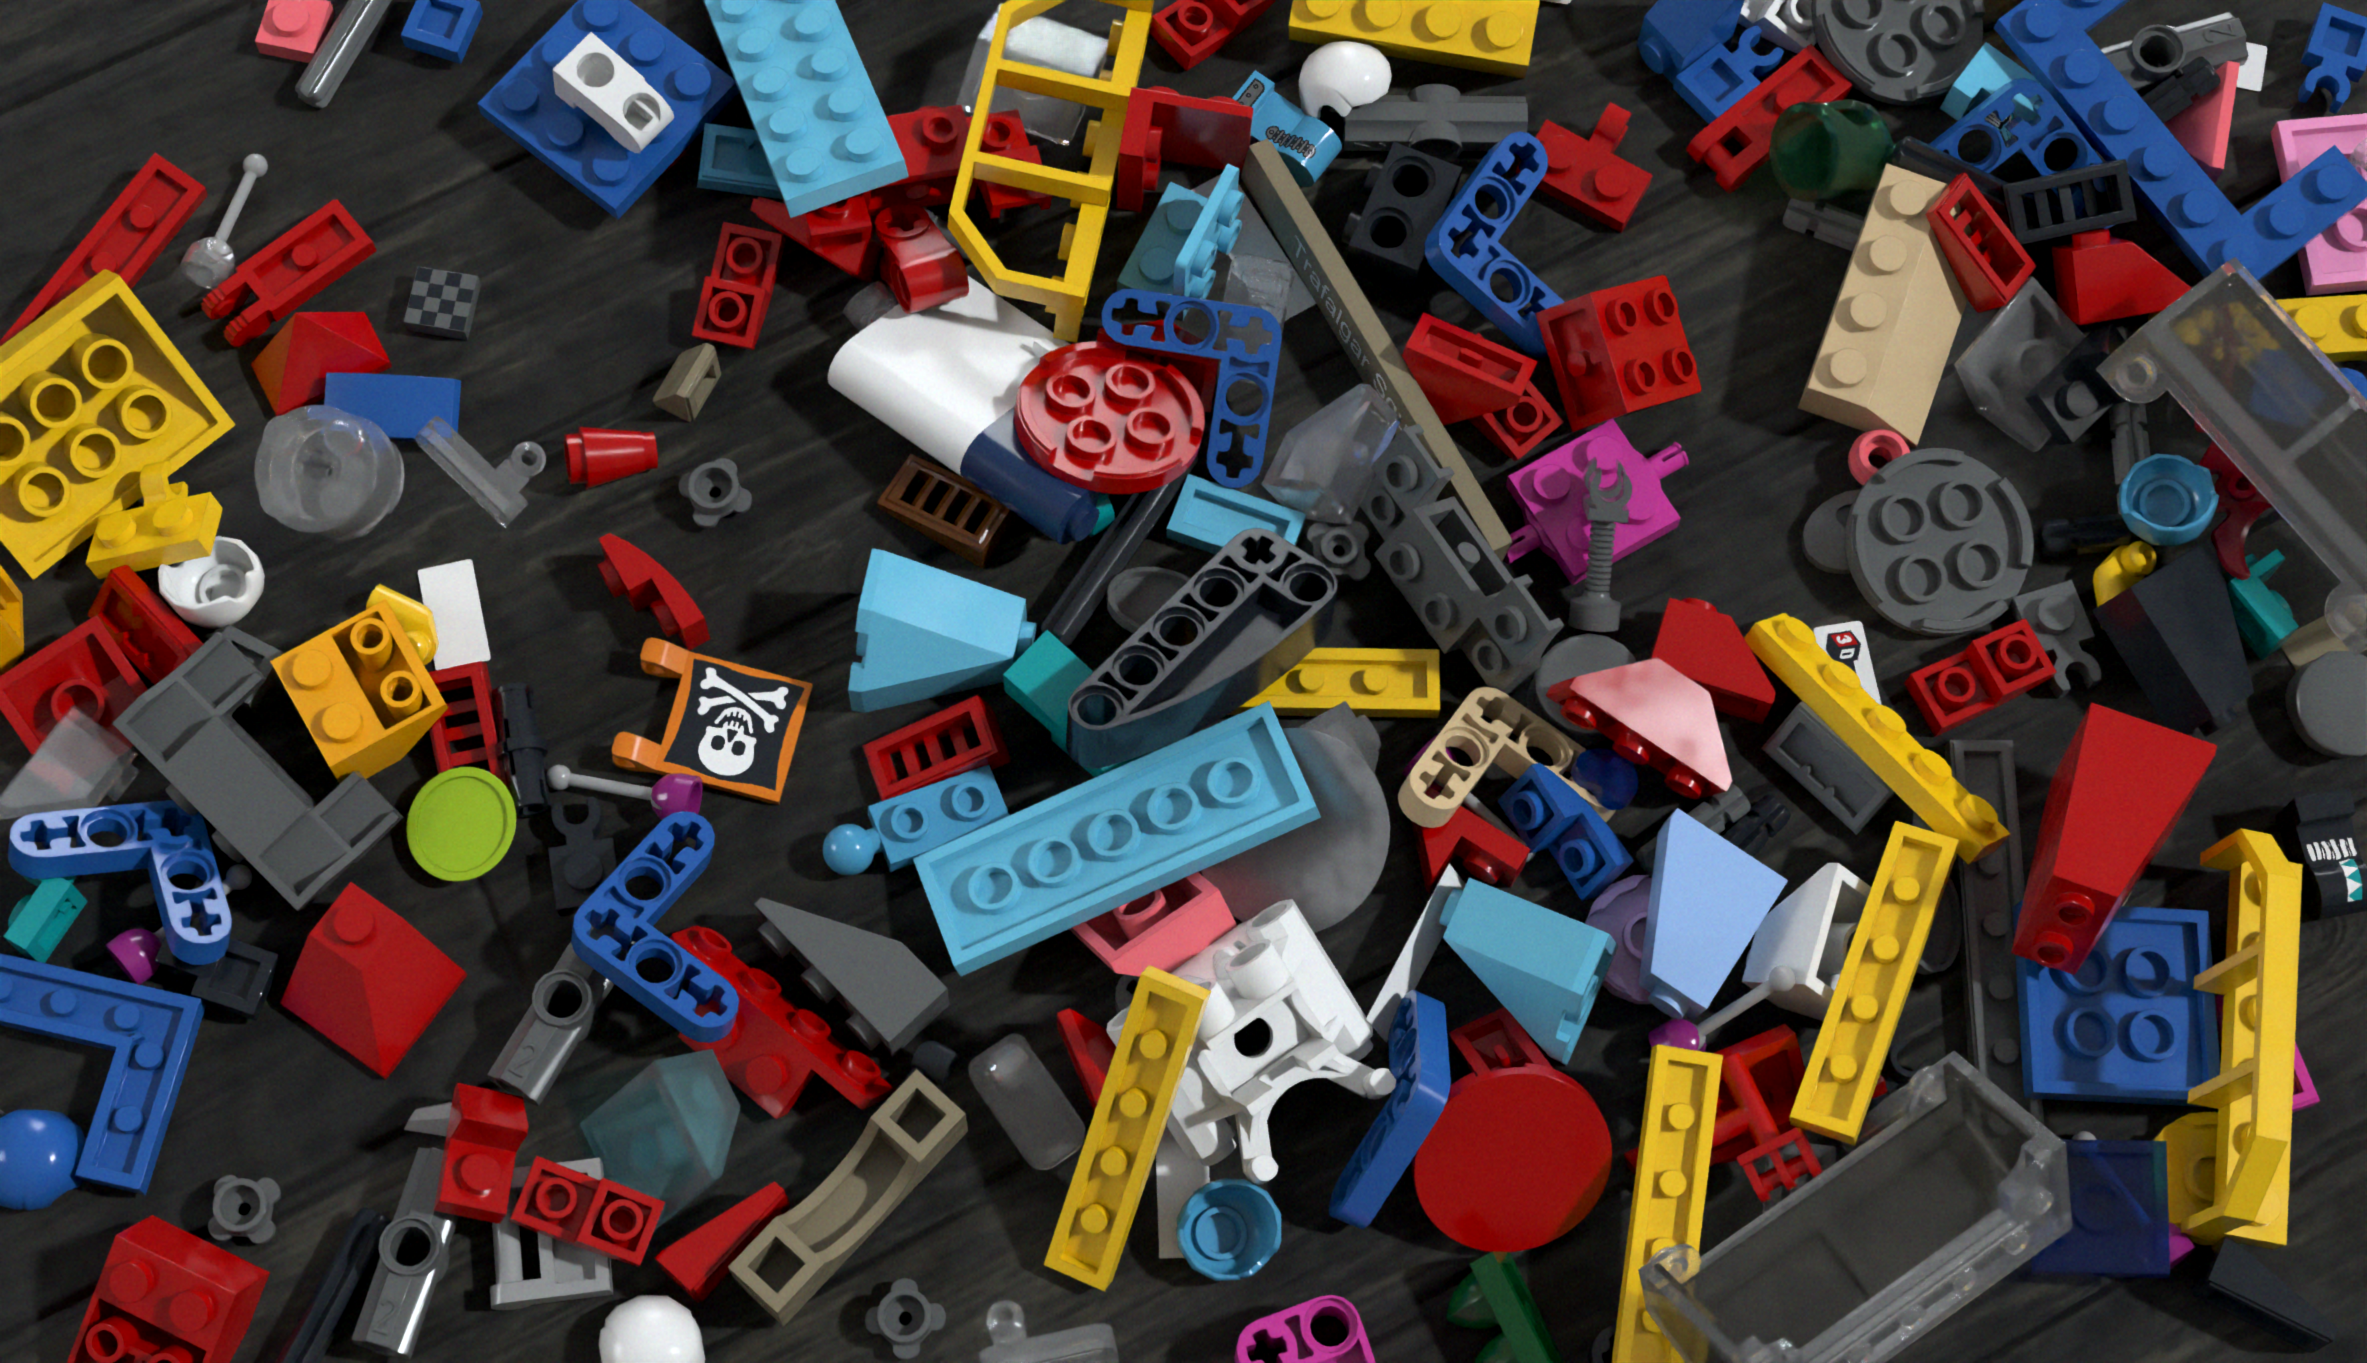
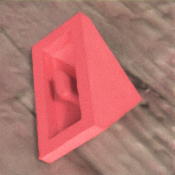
(2206, 123)

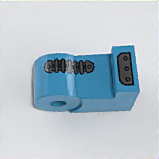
(1300, 139)

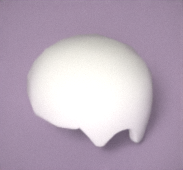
(1343, 77)
(215, 587)
(651, 1332)

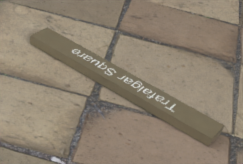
(1360, 328)

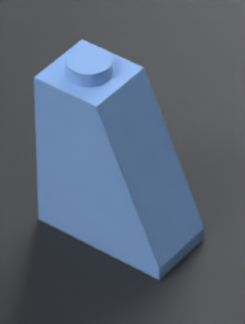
(1699, 914)

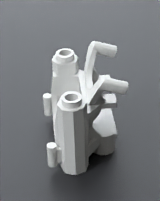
(1317, 1030)

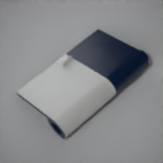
(952, 390)

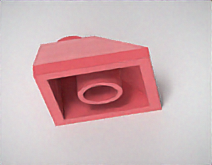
(1159, 927)

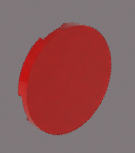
(1108, 418)
(1513, 1159)

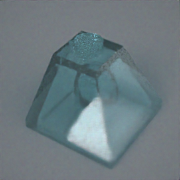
(667, 1129)

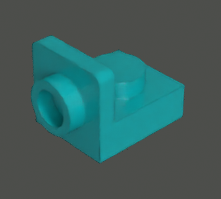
(2261, 613)
(44, 917)

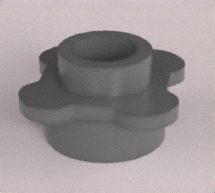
(714, 475)
(1352, 539)
(230, 1195)
(905, 1299)

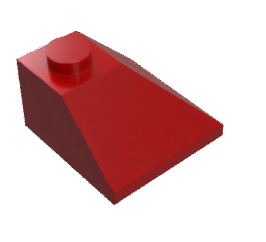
(370, 981)

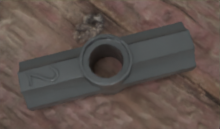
(2214, 38)
(1434, 122)
(544, 1041)
(399, 1292)

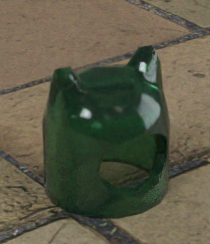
(1829, 149)

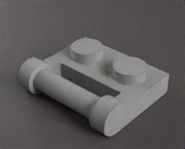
(564, 1268)

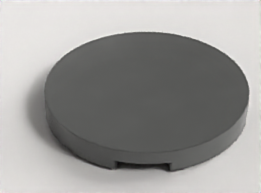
(1899, 47)
(1938, 542)

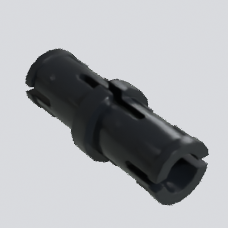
(521, 748)

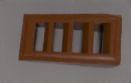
(973, 547)

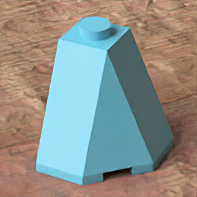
(930, 634)
(1531, 960)

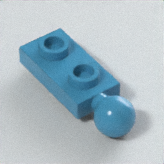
(917, 822)

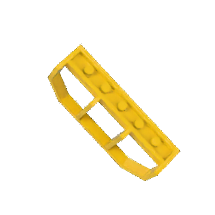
(1087, 191)
(2256, 1043)

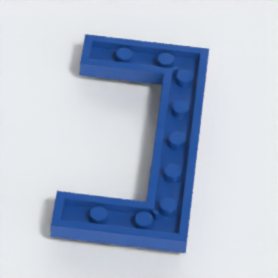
(2163, 176)
(151, 1044)

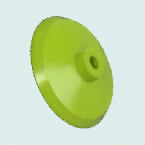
(461, 824)

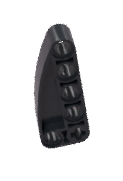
(1204, 650)

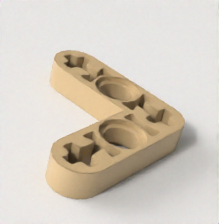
(1485, 745)

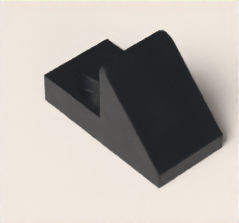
(2074, 391)

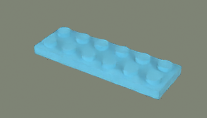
(808, 99)
(1115, 838)

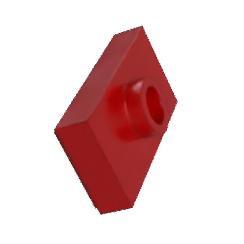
(143, 624)

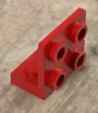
(1178, 130)
(1618, 351)

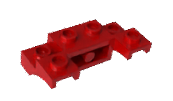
(933, 150)

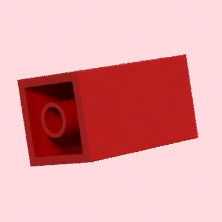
(2101, 830)

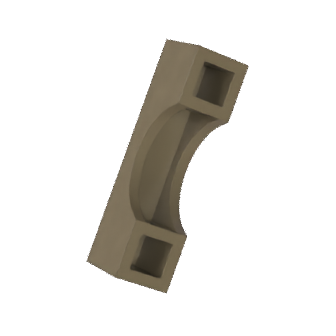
(820, 1233)

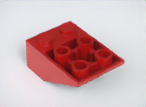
(168, 1300)

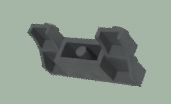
(1451, 569)
(240, 788)

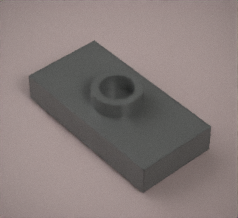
(1828, 768)

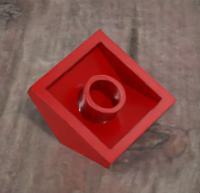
(75, 669)

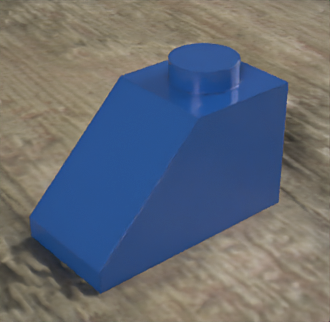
(1684, 30)

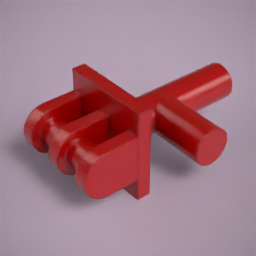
(1753, 1116)

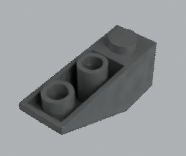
(866, 973)

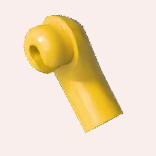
(2122, 570)
(414, 618)

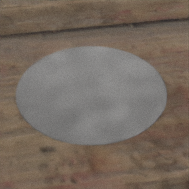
(1327, 862)

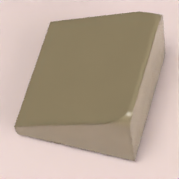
(689, 382)

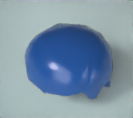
(38, 1158)

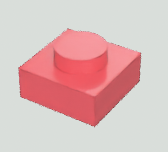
(294, 28)

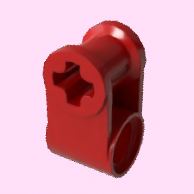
(918, 259)

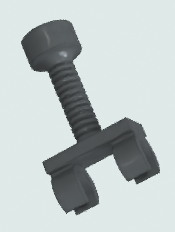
(1604, 506)

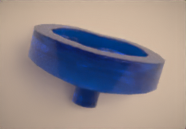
(1606, 776)

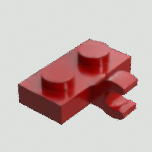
(1589, 173)

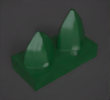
(1498, 1296)

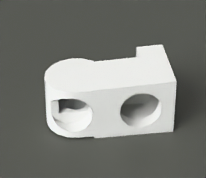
(611, 93)

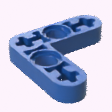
(2029, 136)
(1483, 253)
(1234, 365)
(158, 851)
(635, 920)
(1422, 1087)

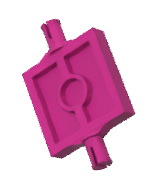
(1553, 489)

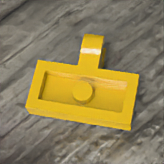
(163, 531)

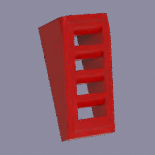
(845, 251)
(2002, 266)
(457, 677)
(930, 730)
(703, 1256)

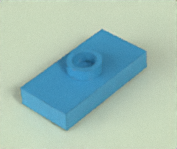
(735, 162)

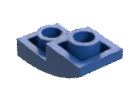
(395, 402)
(1558, 819)

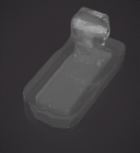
(1259, 284)
(491, 488)
(1027, 1102)
(1076, 1345)

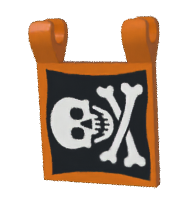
(724, 726)

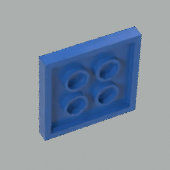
(575, 143)
(2126, 1018)

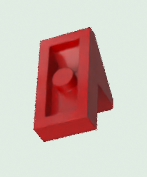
(1485, 849)
(480, 1153)

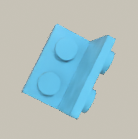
(1185, 240)

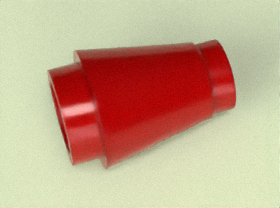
(607, 455)

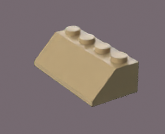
(1890, 316)

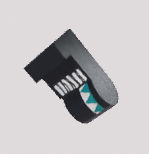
(2322, 839)

